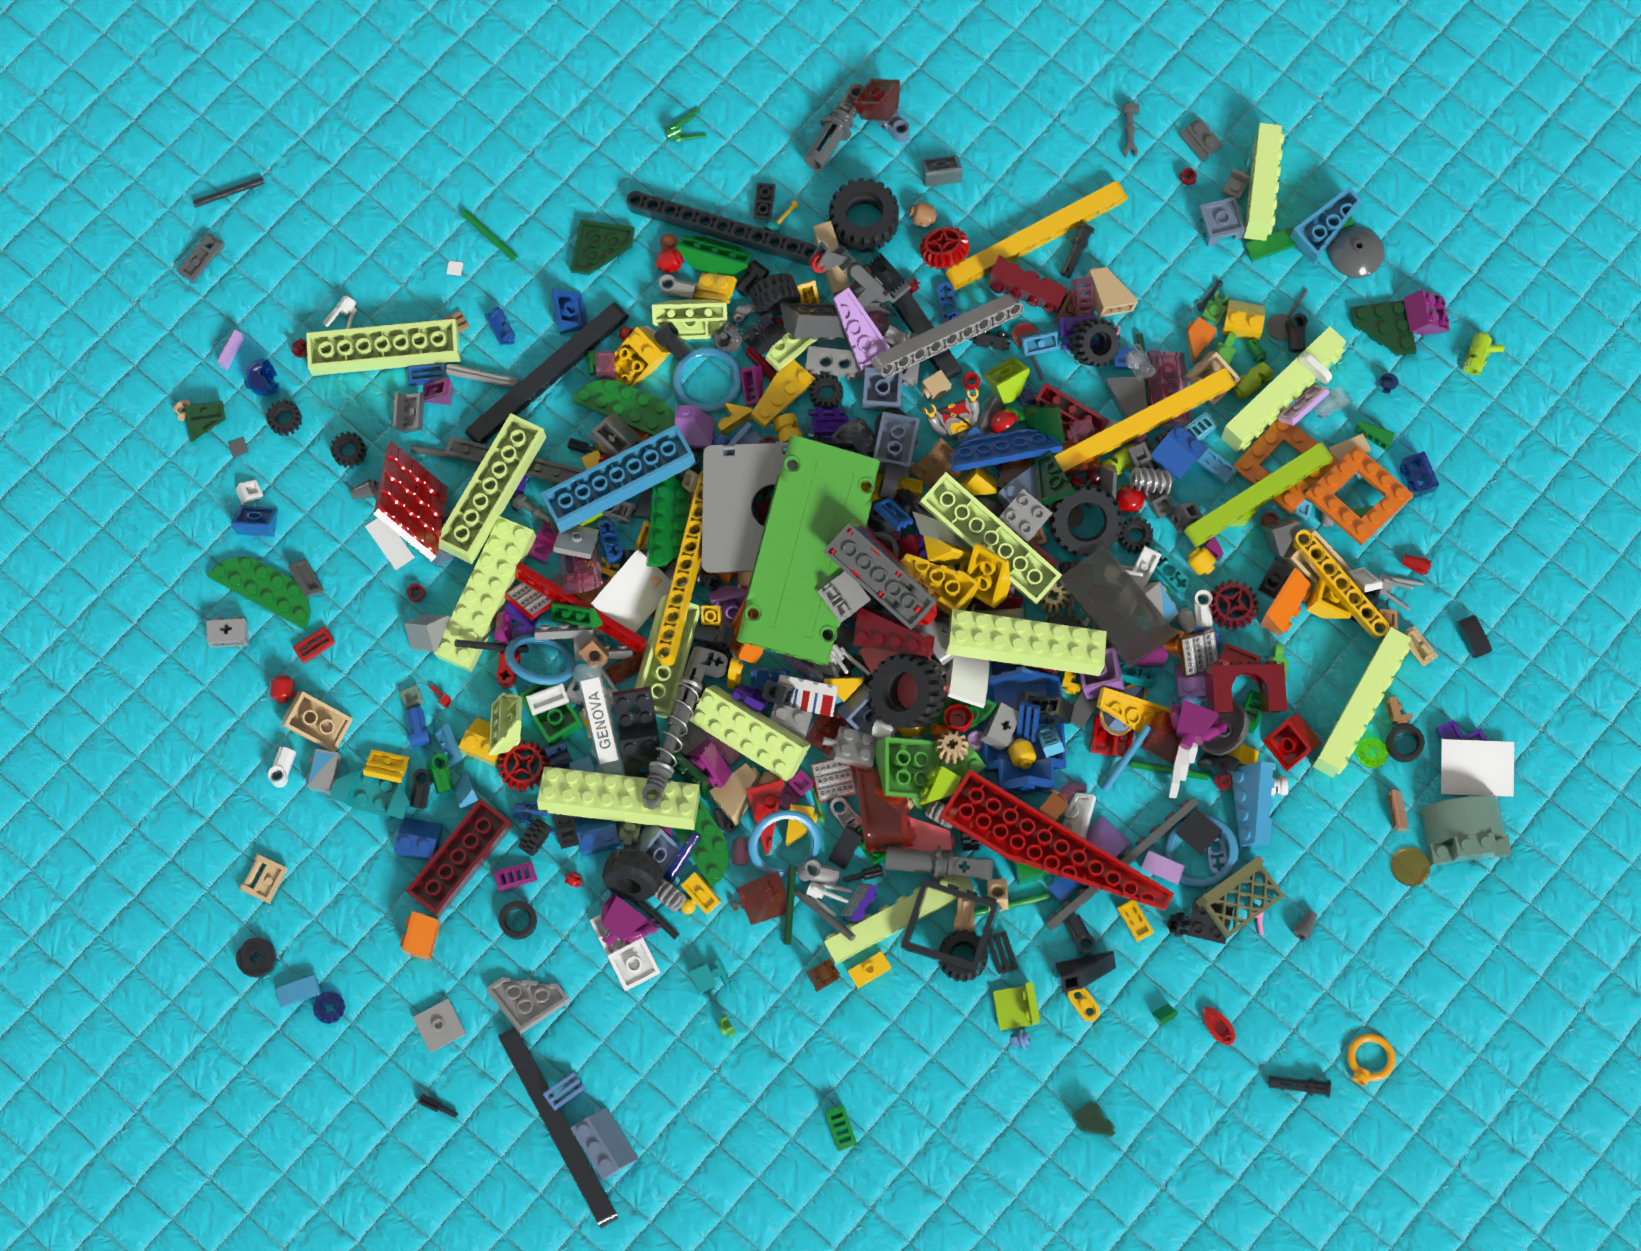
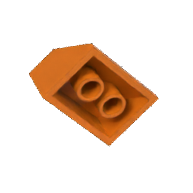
(1287, 603)
(741, 650)

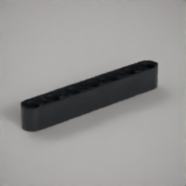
(918, 323)

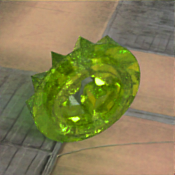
(1371, 761)

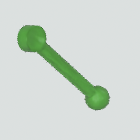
(822, 818)

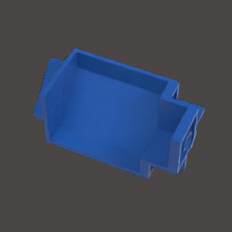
(1004, 688)

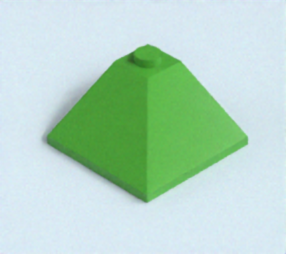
(905, 765)

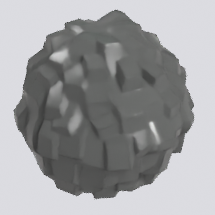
(728, 338)

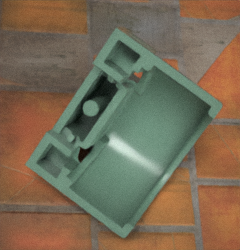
(1470, 825)

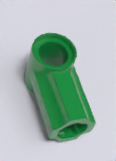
(440, 776)

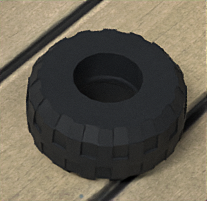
(632, 874)

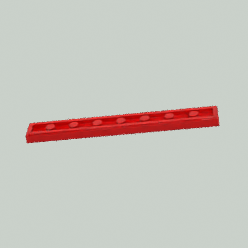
(556, 594)

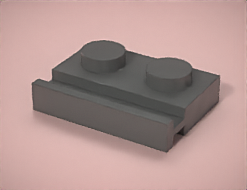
(1200, 139)

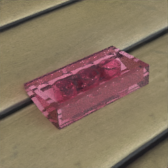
(1168, 380)
(580, 573)

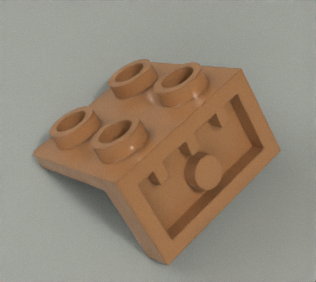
(935, 464)

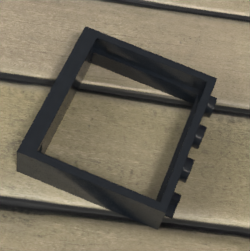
(940, 956)

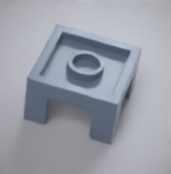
(1221, 220)

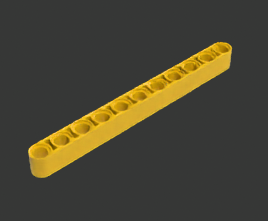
(1037, 234)
(1145, 420)
(682, 575)

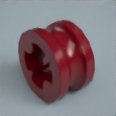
(421, 591)

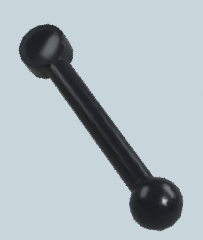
(1200, 306)

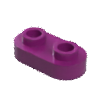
(503, 627)

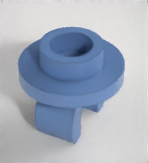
(1023, 1039)

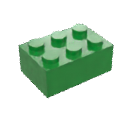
(554, 723)

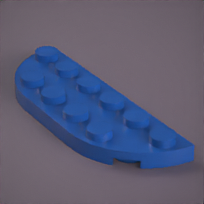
(1002, 448)

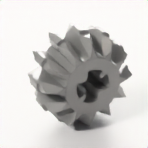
(934, 810)
(670, 896)

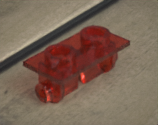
(625, 668)

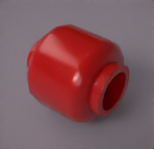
(669, 260)
(282, 688)

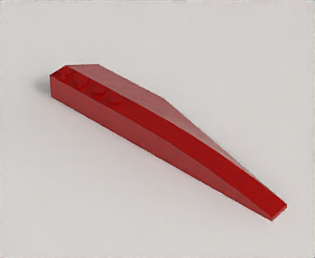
(1042, 843)

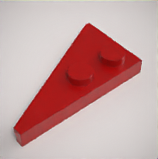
(764, 801)

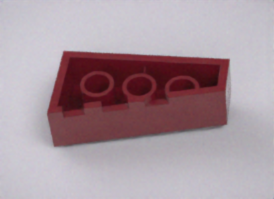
(1026, 286)
(885, 633)

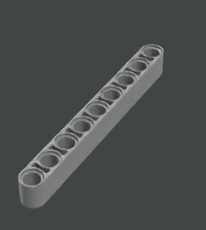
(947, 335)

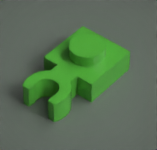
(1215, 310)
(725, 1027)

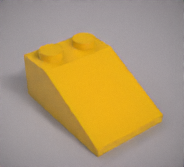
(992, 574)

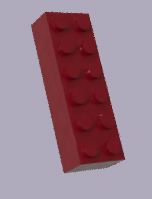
(459, 858)

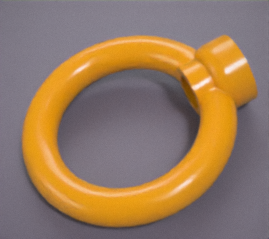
(1361, 1075)

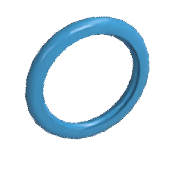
(704, 351)
(536, 678)
(776, 816)
(1223, 873)

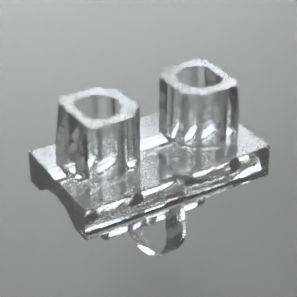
(1139, 363)

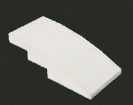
(968, 680)
(1181, 767)
(630, 960)

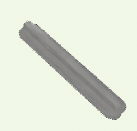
(482, 376)

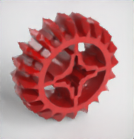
(944, 247)
(517, 771)

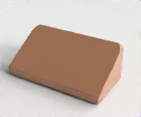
(1397, 810)

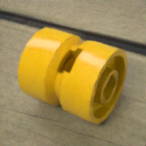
(786, 426)

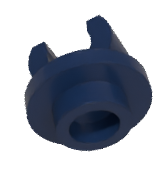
(1388, 382)

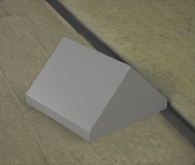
(426, 631)

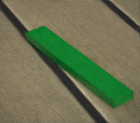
(1276, 243)

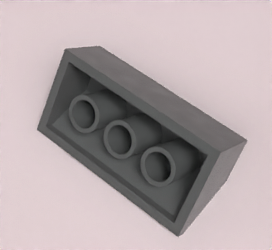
(812, 320)

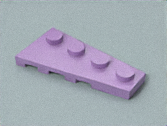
(860, 330)

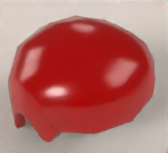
(1002, 420)
(1130, 499)
(958, 718)

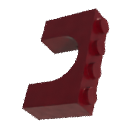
(1268, 676)

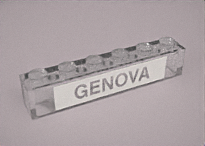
(600, 718)

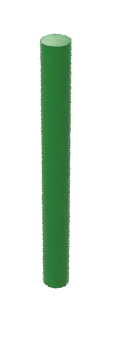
(487, 233)
(1167, 769)
(1016, 903)

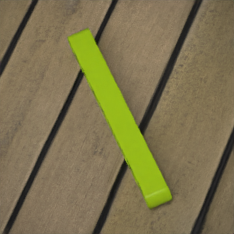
(1258, 494)

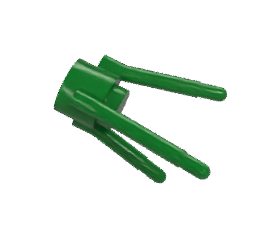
(674, 131)

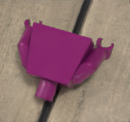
(1195, 723)
(624, 922)

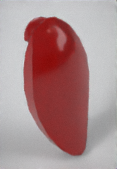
(1218, 1026)

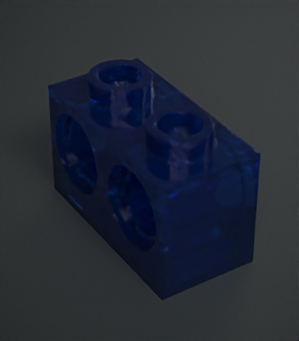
(1423, 473)

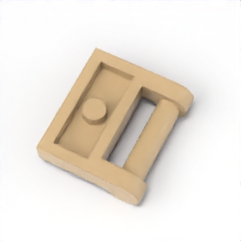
(268, 881)

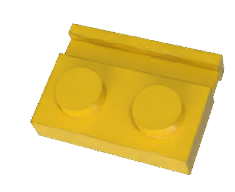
(715, 287)
(386, 766)

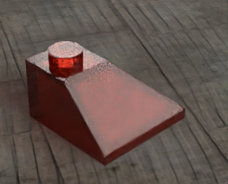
(1162, 738)
(763, 898)

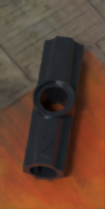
(910, 503)

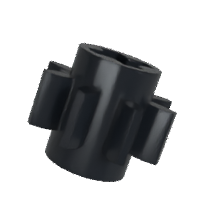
(1179, 924)

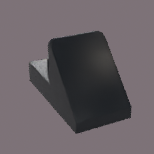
(1275, 577)

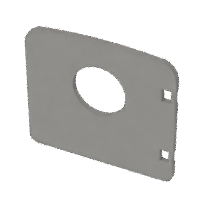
(729, 487)

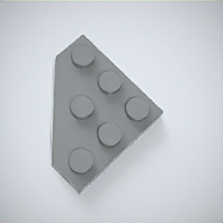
(526, 1001)

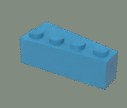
(1322, 226)
(1253, 802)

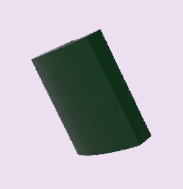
(1045, 420)

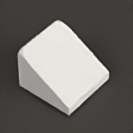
(248, 491)

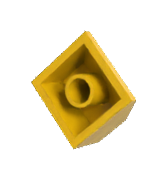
(1244, 320)
(476, 742)

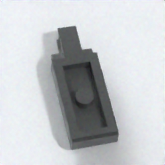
(629, 833)

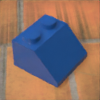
(1178, 451)
(596, 835)
(418, 839)

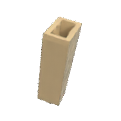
(836, 277)

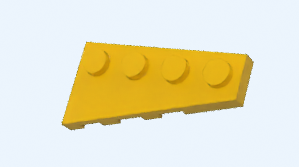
(782, 392)
(1128, 709)

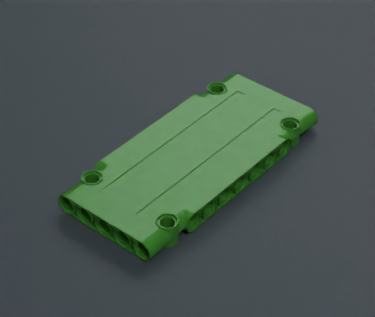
(790, 564)

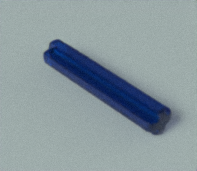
(682, 856)

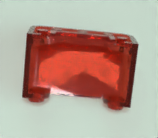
(882, 817)

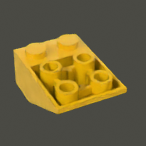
(638, 357)

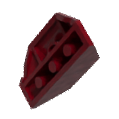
(1070, 408)

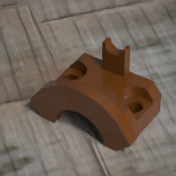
(823, 974)

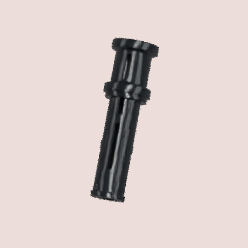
(1080, 242)
(1274, 1082)

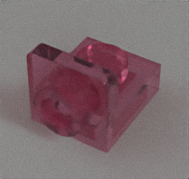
(1080, 430)

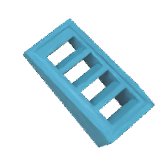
(1189, 427)
(1050, 743)

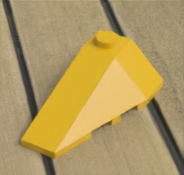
(953, 586)

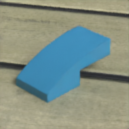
(298, 991)

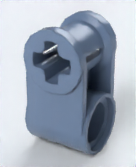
(894, 125)

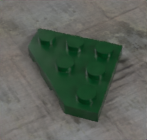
(599, 244)
(1386, 325)

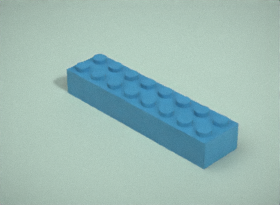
(618, 478)

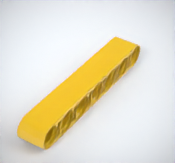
(1341, 593)

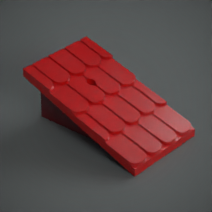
(410, 500)

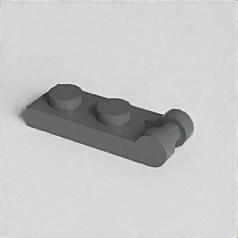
(200, 258)

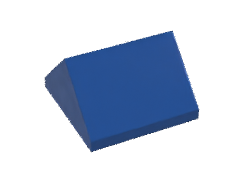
(569, 311)
(255, 521)

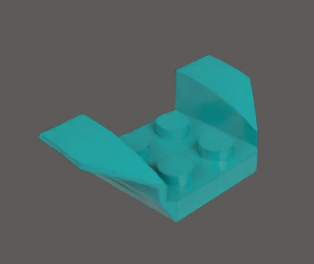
(371, 795)

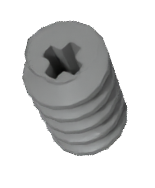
(1151, 478)

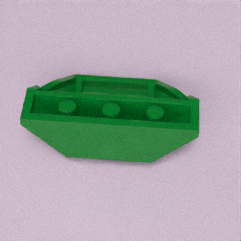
(713, 255)

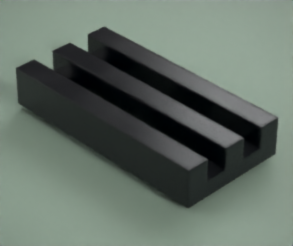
(1014, 965)

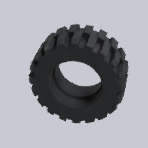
(864, 193)
(1086, 546)
(885, 690)

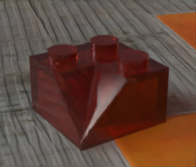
(878, 99)

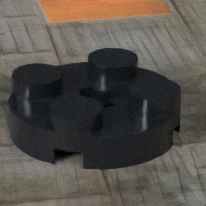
(265, 964)

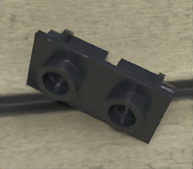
(999, 340)

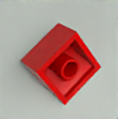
(1292, 742)

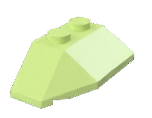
(691, 317)
(505, 723)

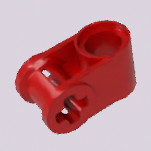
(503, 670)

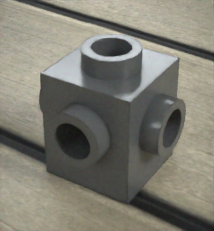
(1185, 515)

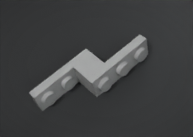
(581, 635)

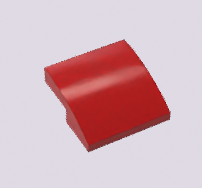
(1107, 744)

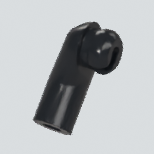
(722, 822)

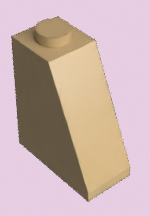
(1110, 294)
(733, 795)

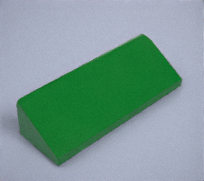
(575, 615)

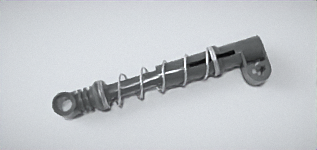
(678, 718)

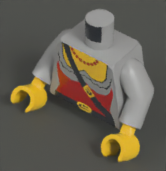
(955, 418)

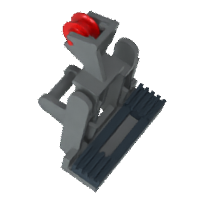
(878, 282)

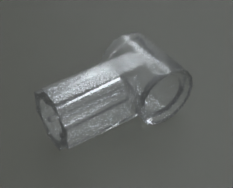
(1336, 400)

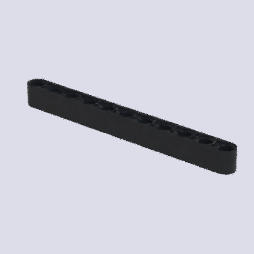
(715, 222)
(547, 373)
(558, 1128)

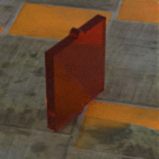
(1083, 469)

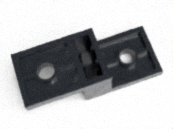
(637, 730)

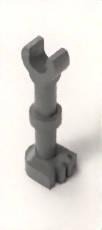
(1130, 109)
(520, 501)

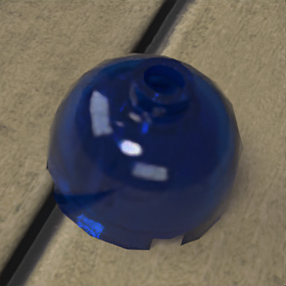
(261, 378)

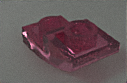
(605, 365)

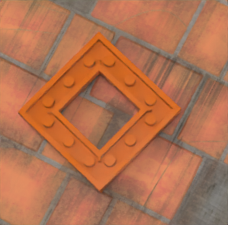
(1250, 462)
(1358, 528)

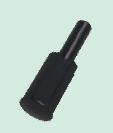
(580, 446)
(866, 874)
(435, 1105)

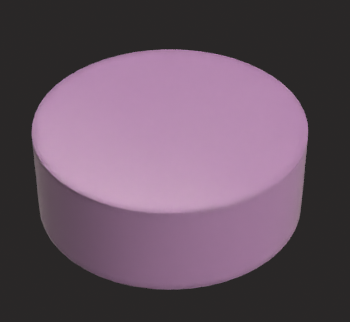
(974, 740)

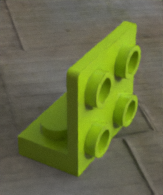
(1016, 1007)

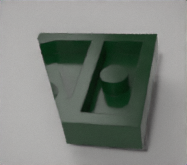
(203, 417)

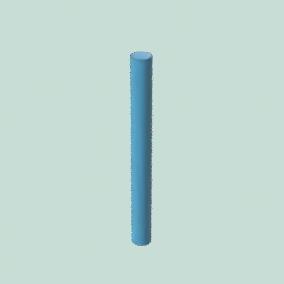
(1126, 758)

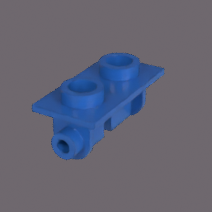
(503, 332)
(760, 675)

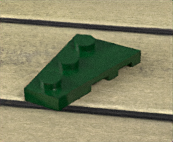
(1051, 480)
(691, 774)

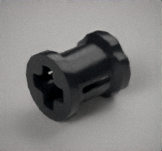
(708, 580)

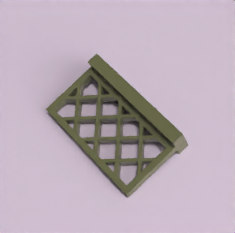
(1235, 881)

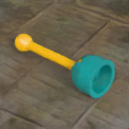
(774, 226)

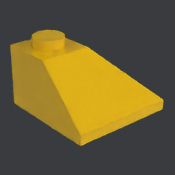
(1324, 602)

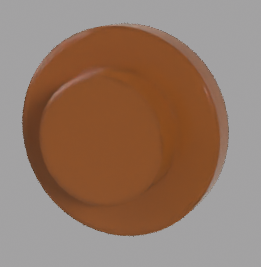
(668, 240)

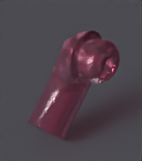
(1072, 787)

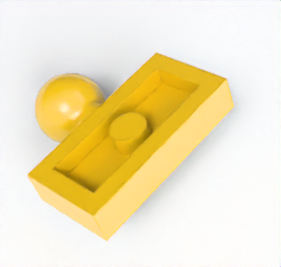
(700, 893)

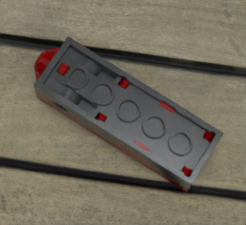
(883, 575)

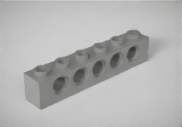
(817, 355)

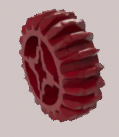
(1239, 608)

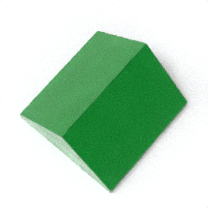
(1027, 874)

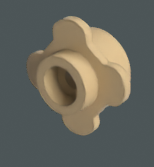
(179, 407)

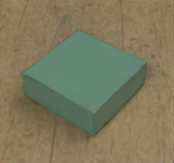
(411, 697)

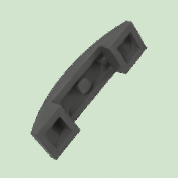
(1159, 503)

